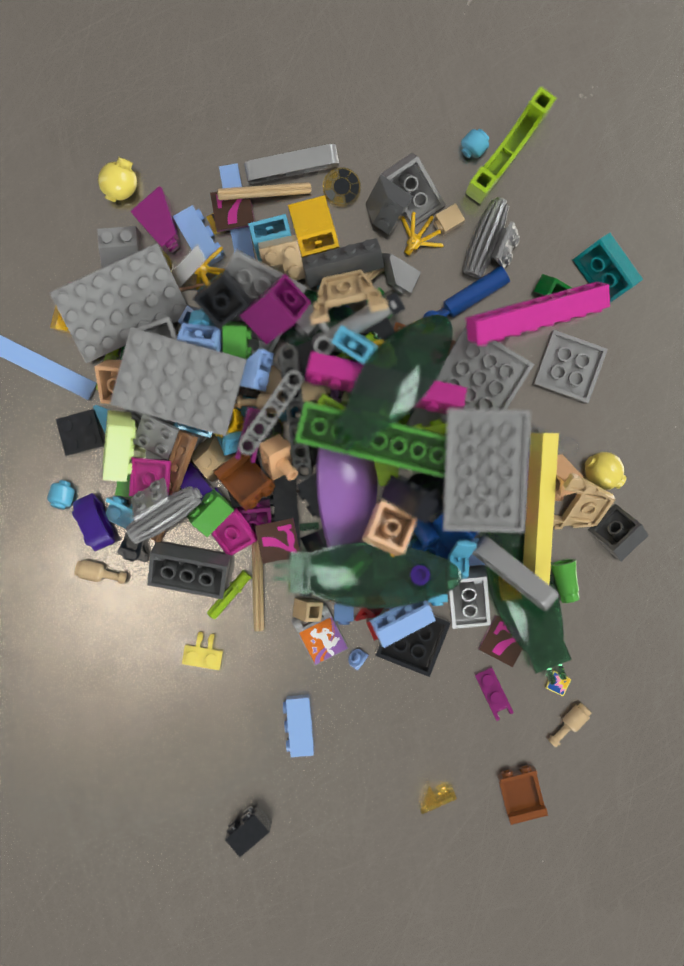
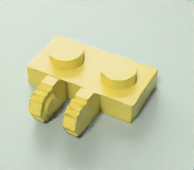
(202, 656)

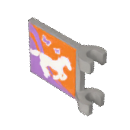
(321, 638)

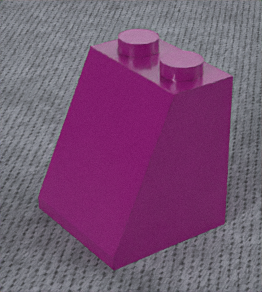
(157, 219)
(275, 309)

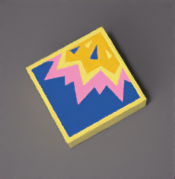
(560, 685)

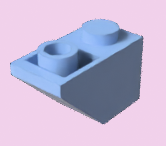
(257, 370)

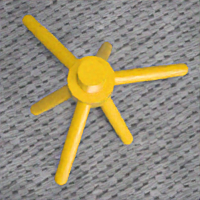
(415, 239)
(204, 268)

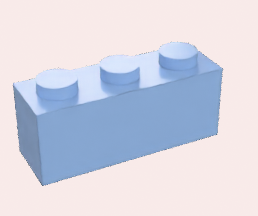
(196, 233)
(401, 622)
(298, 726)

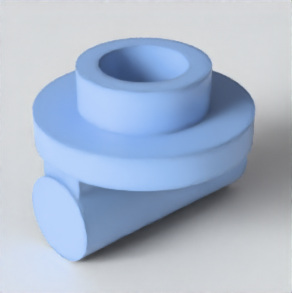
(357, 658)

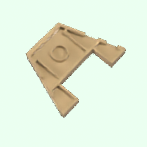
(345, 289)
(587, 506)

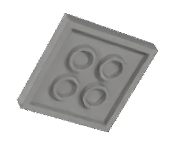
(570, 366)

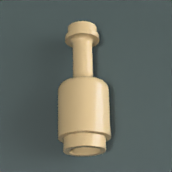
(259, 402)
(95, 572)
(572, 722)

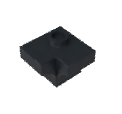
(132, 551)

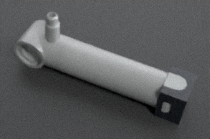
(358, 322)

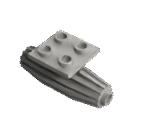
(491, 239)
(156, 434)
(157, 511)

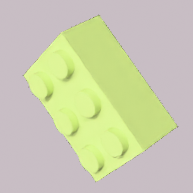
(118, 445)

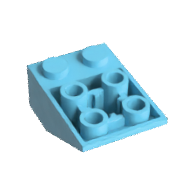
(268, 230)

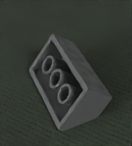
(353, 257)
(188, 570)

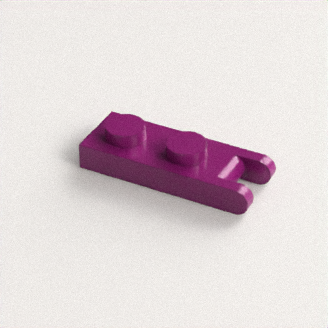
(251, 415)
(493, 691)

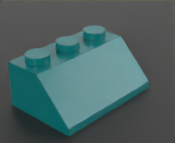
(608, 264)

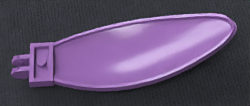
(344, 493)

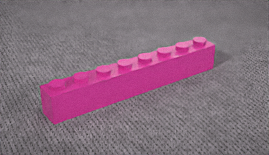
(537, 312)
(342, 375)

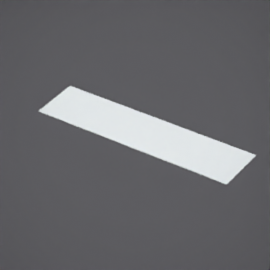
(188, 266)

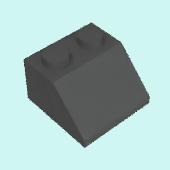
(387, 204)
(619, 532)

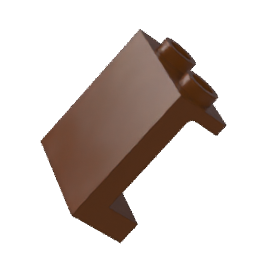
(245, 481)
(522, 794)

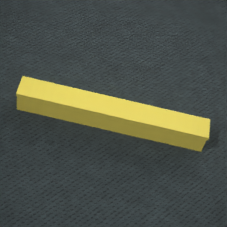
(540, 504)

